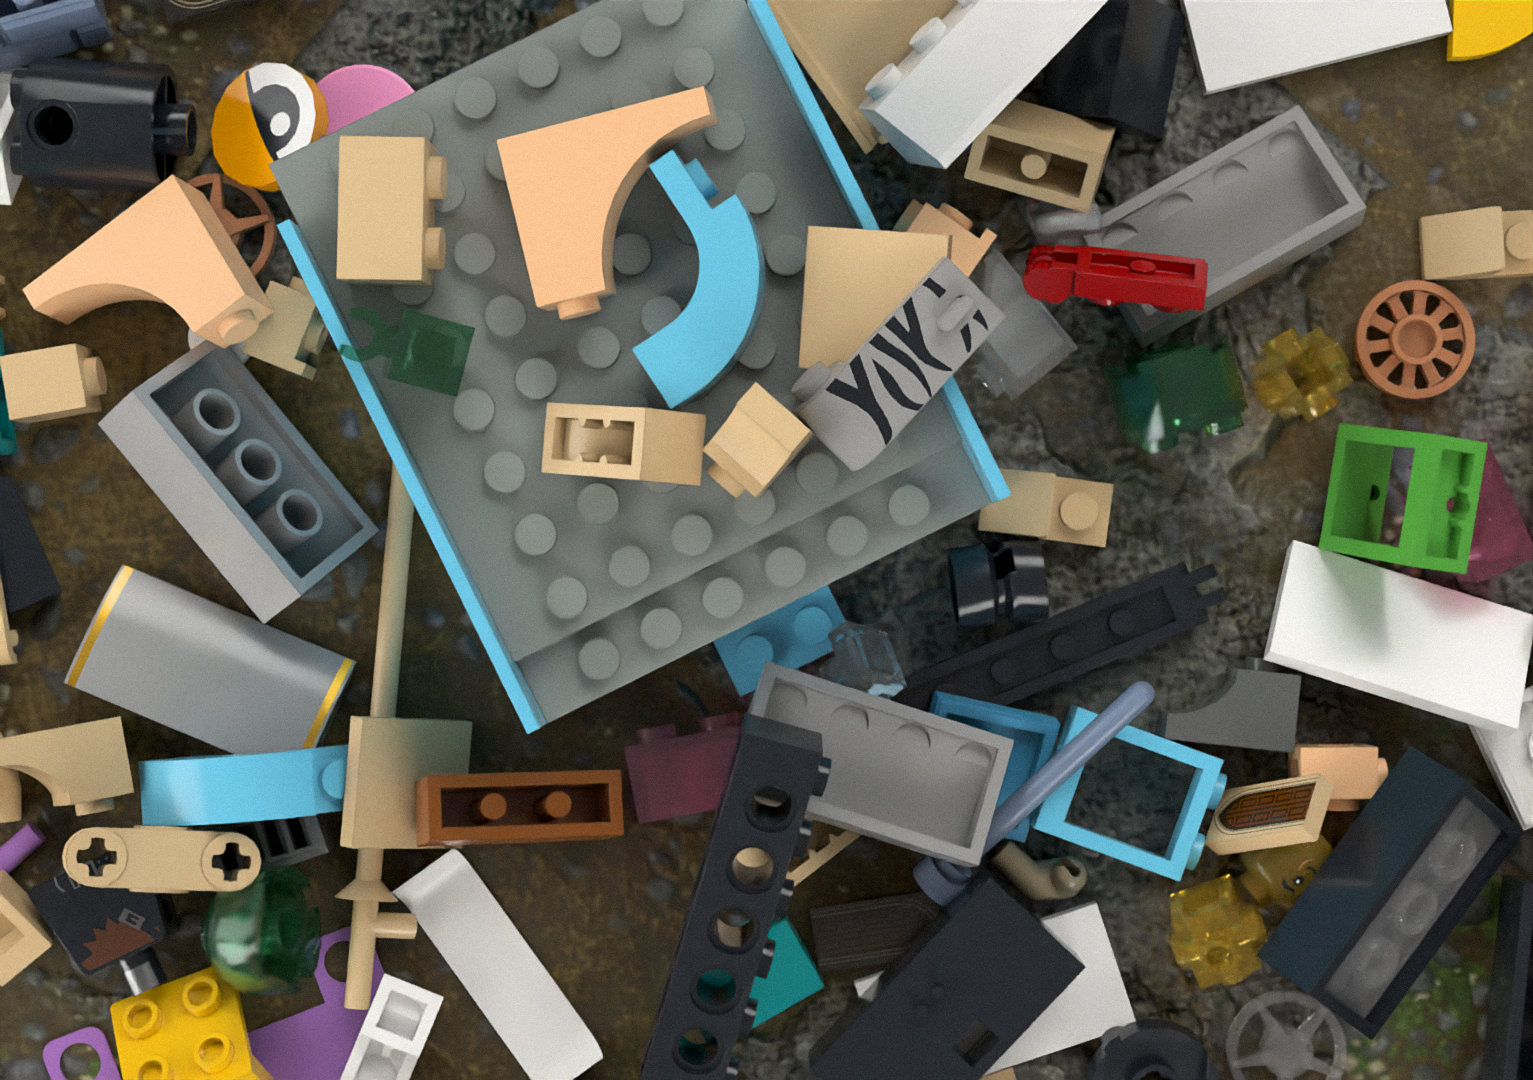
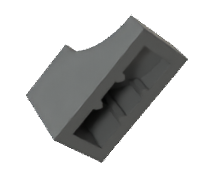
(1248, 710)

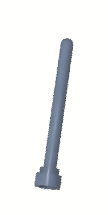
(946, 880)

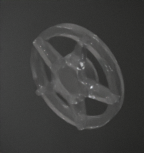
(1285, 1047)

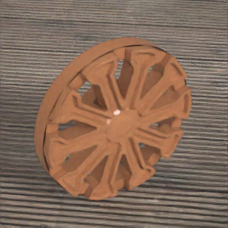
(1414, 339)

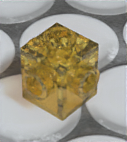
(1323, 371)
(1216, 932)

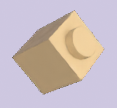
(52, 383)

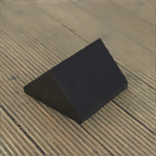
(1118, 68)

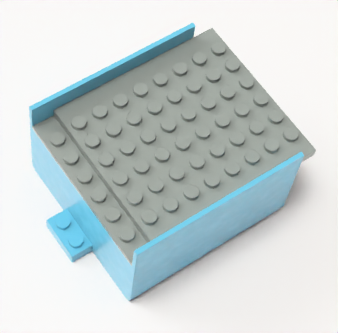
(612, 576)

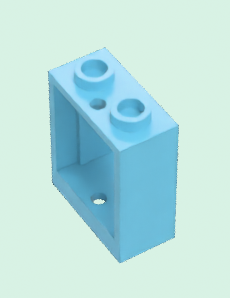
(1186, 841)

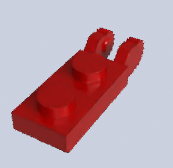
(1116, 277)

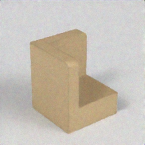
(22, 929)

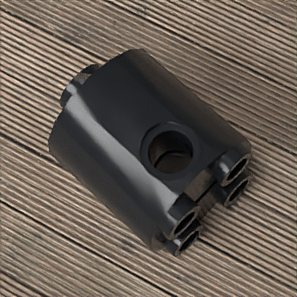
(122, 119)

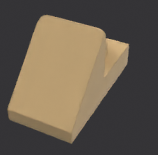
(1476, 244)
(1050, 508)

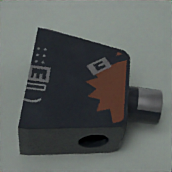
(108, 925)

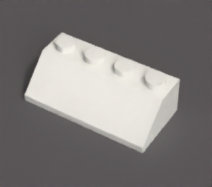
(967, 72)

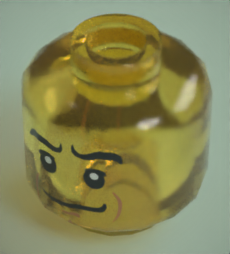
(1283, 871)

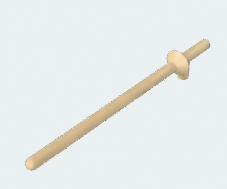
(367, 886)

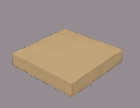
(856, 282)
(382, 771)

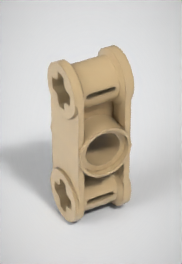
(162, 859)

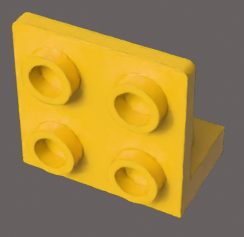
(185, 1032)

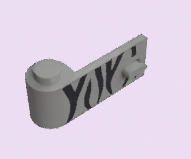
(898, 368)

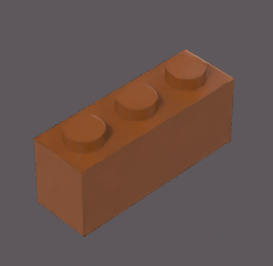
(518, 807)

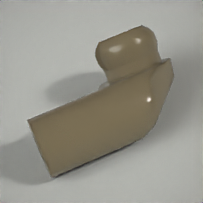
(1040, 878)

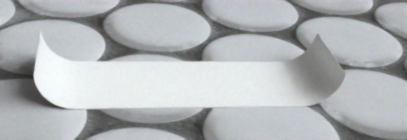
(499, 969)

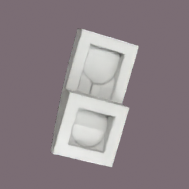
(393, 1032)

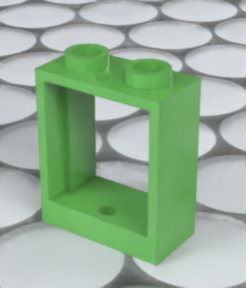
(1430, 533)

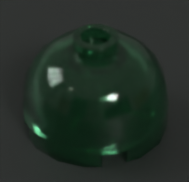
(264, 934)

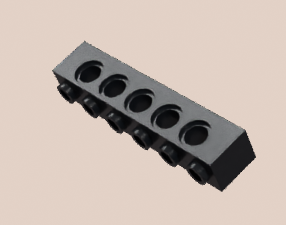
(762, 757)

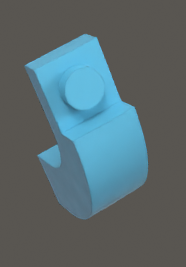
(729, 294)
(242, 786)

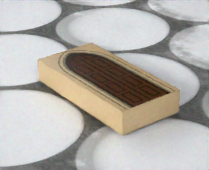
(1269, 814)

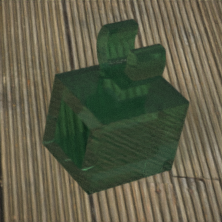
(417, 350)

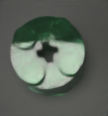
(1177, 392)

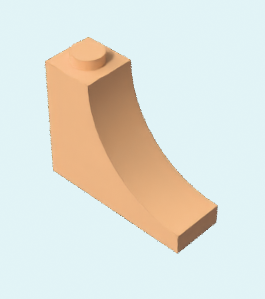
(573, 185)
(164, 252)

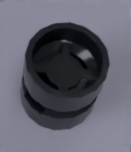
(998, 583)

